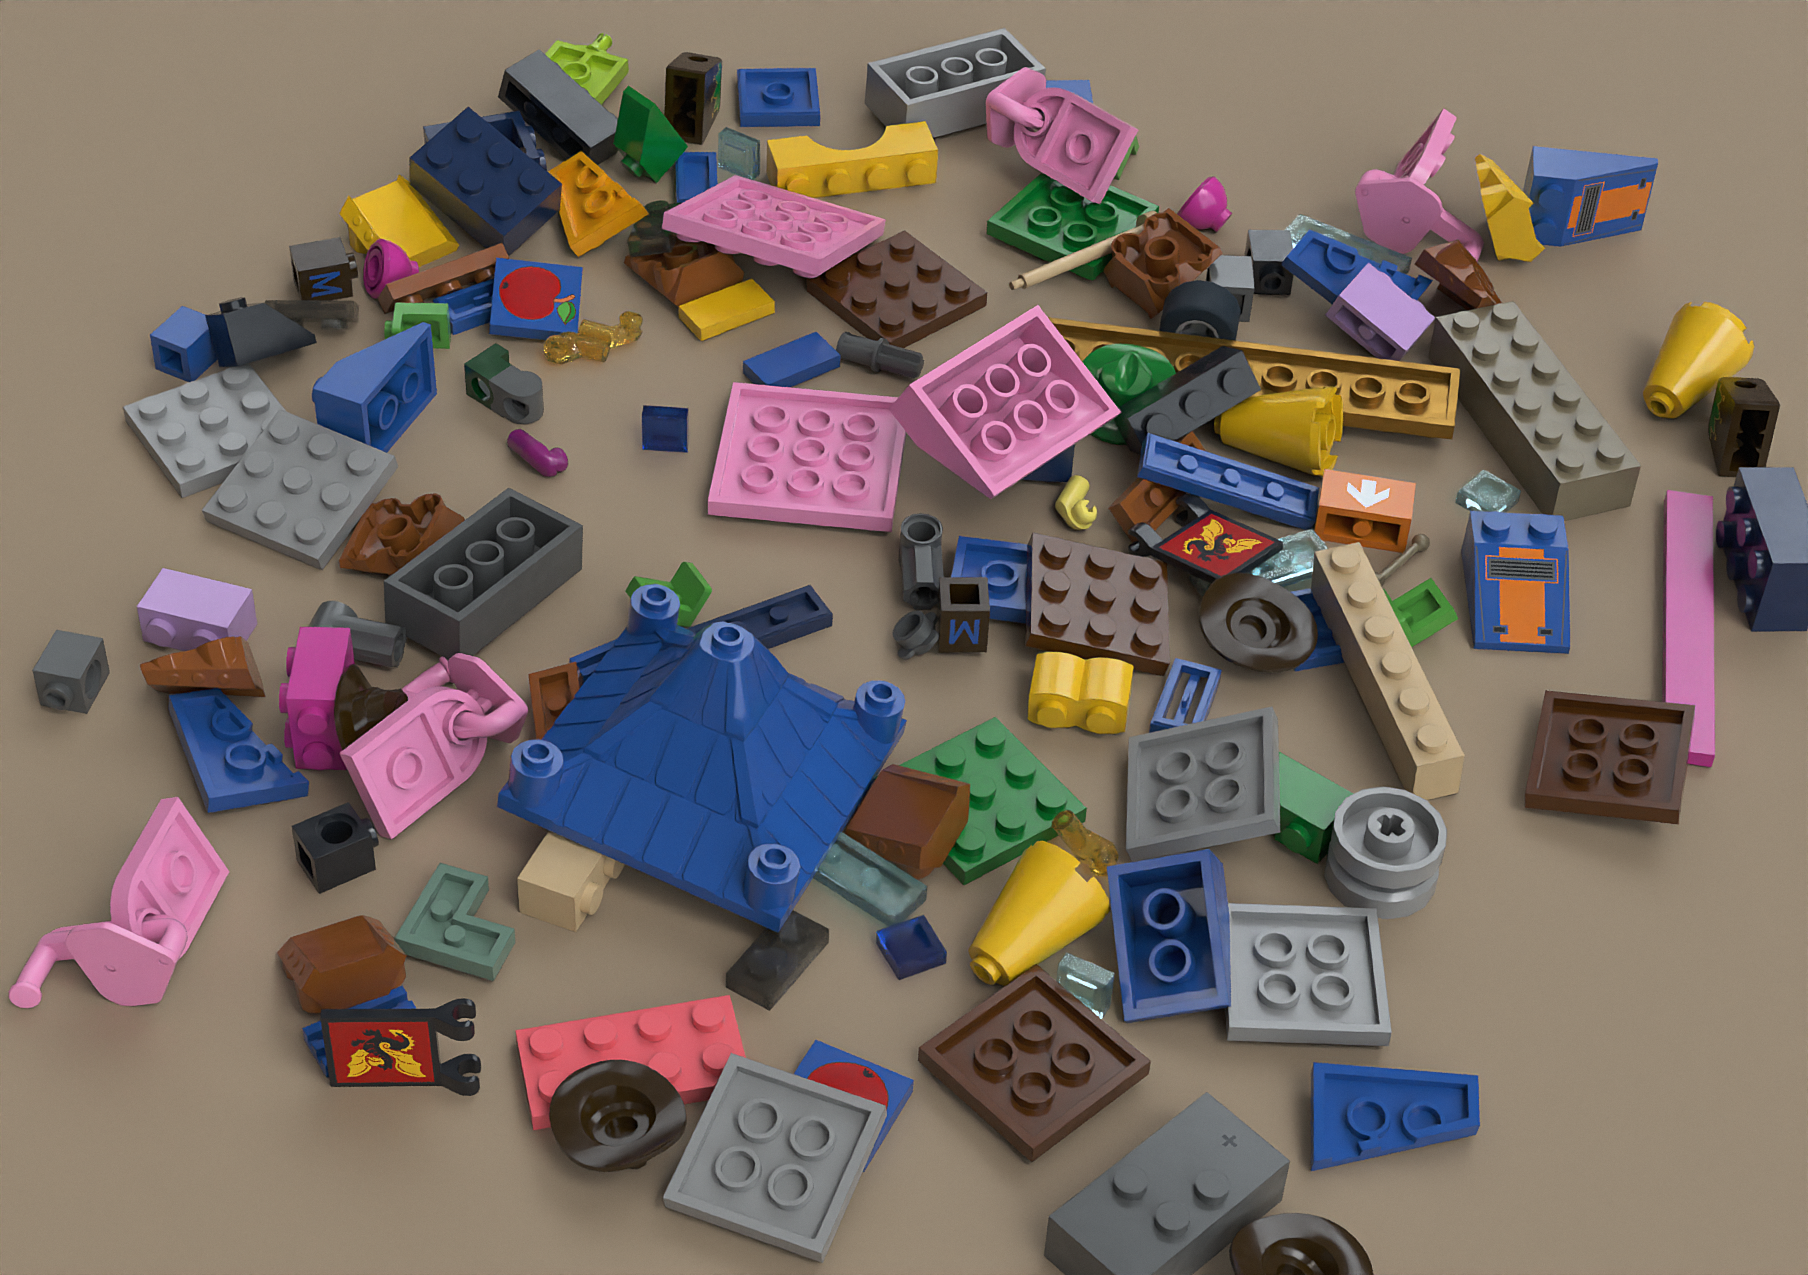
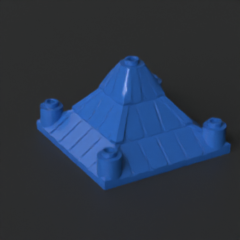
(706, 762)

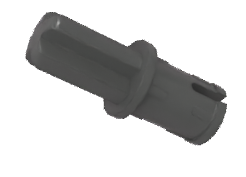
(880, 355)

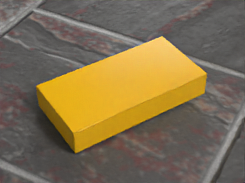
(726, 309)

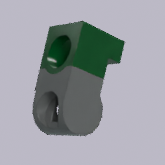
(504, 387)

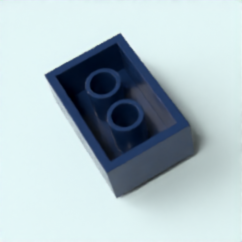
(484, 182)
(1767, 547)

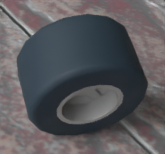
(1201, 310)

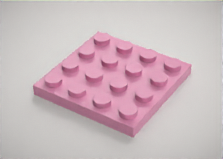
(773, 225)
(808, 458)

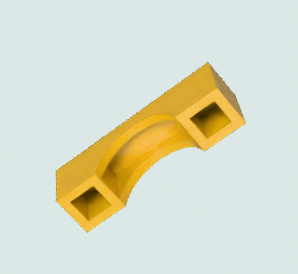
(899, 159)

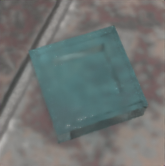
(738, 153)
(1488, 494)
(1086, 982)

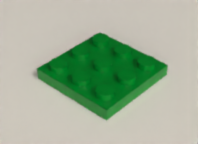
(1058, 221)
(1009, 797)

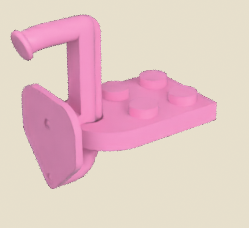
(1074, 137)
(1399, 207)
(432, 740)
(154, 916)

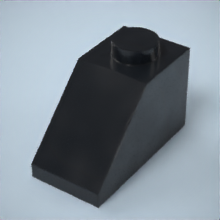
(253, 332)

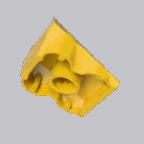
(1507, 213)
(397, 215)

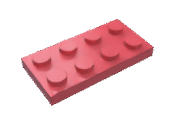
(678, 1040)

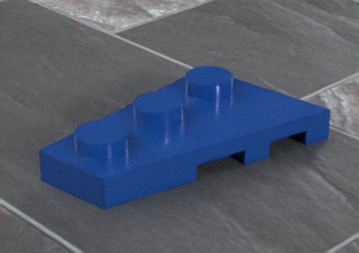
(1332, 265)
(227, 756)
(1386, 1111)

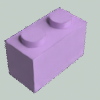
(1380, 315)
(194, 610)

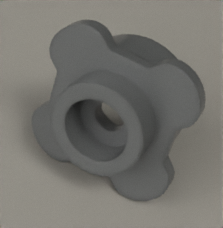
(916, 633)

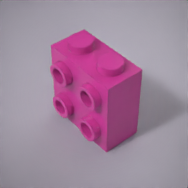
(310, 696)

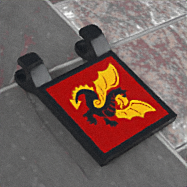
(1207, 543)
(400, 1047)

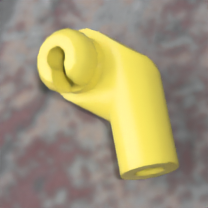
(1072, 504)

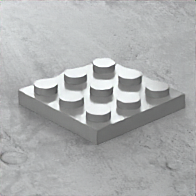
(203, 426)
(300, 489)
(1203, 784)
(1306, 975)
(775, 1157)

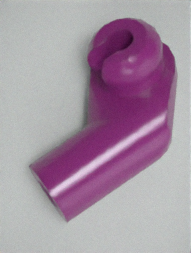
(537, 454)

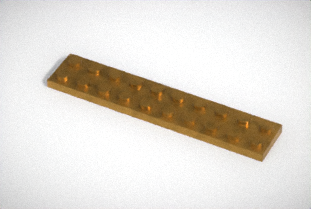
(1373, 390)

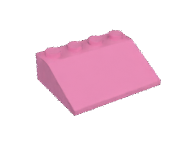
(1005, 405)

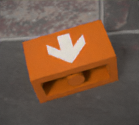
(1365, 510)

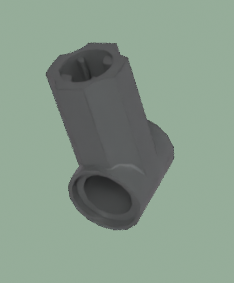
(921, 560)
(371, 640)

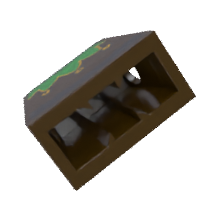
(691, 85)
(1742, 411)

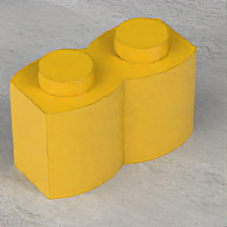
(1080, 692)

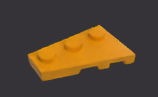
(592, 204)

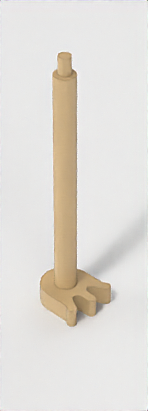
(1073, 260)

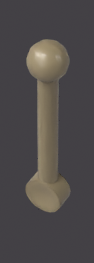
(1419, 543)

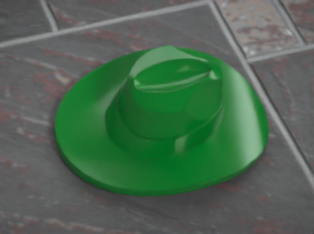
(1124, 374)

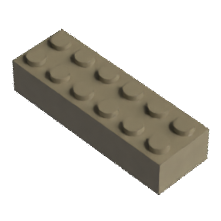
(1535, 412)

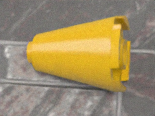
(1695, 354)
(1287, 427)
(1036, 914)

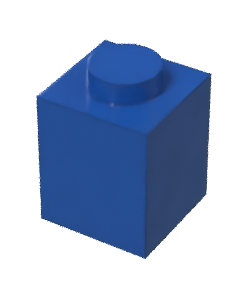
(183, 345)

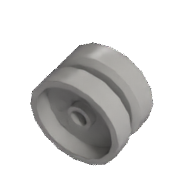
(1385, 852)

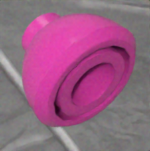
(1206, 206)
(385, 264)

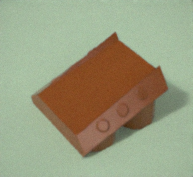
(1158, 259)
(687, 271)
(1458, 275)
(396, 533)
(215, 664)
(911, 818)
(343, 964)

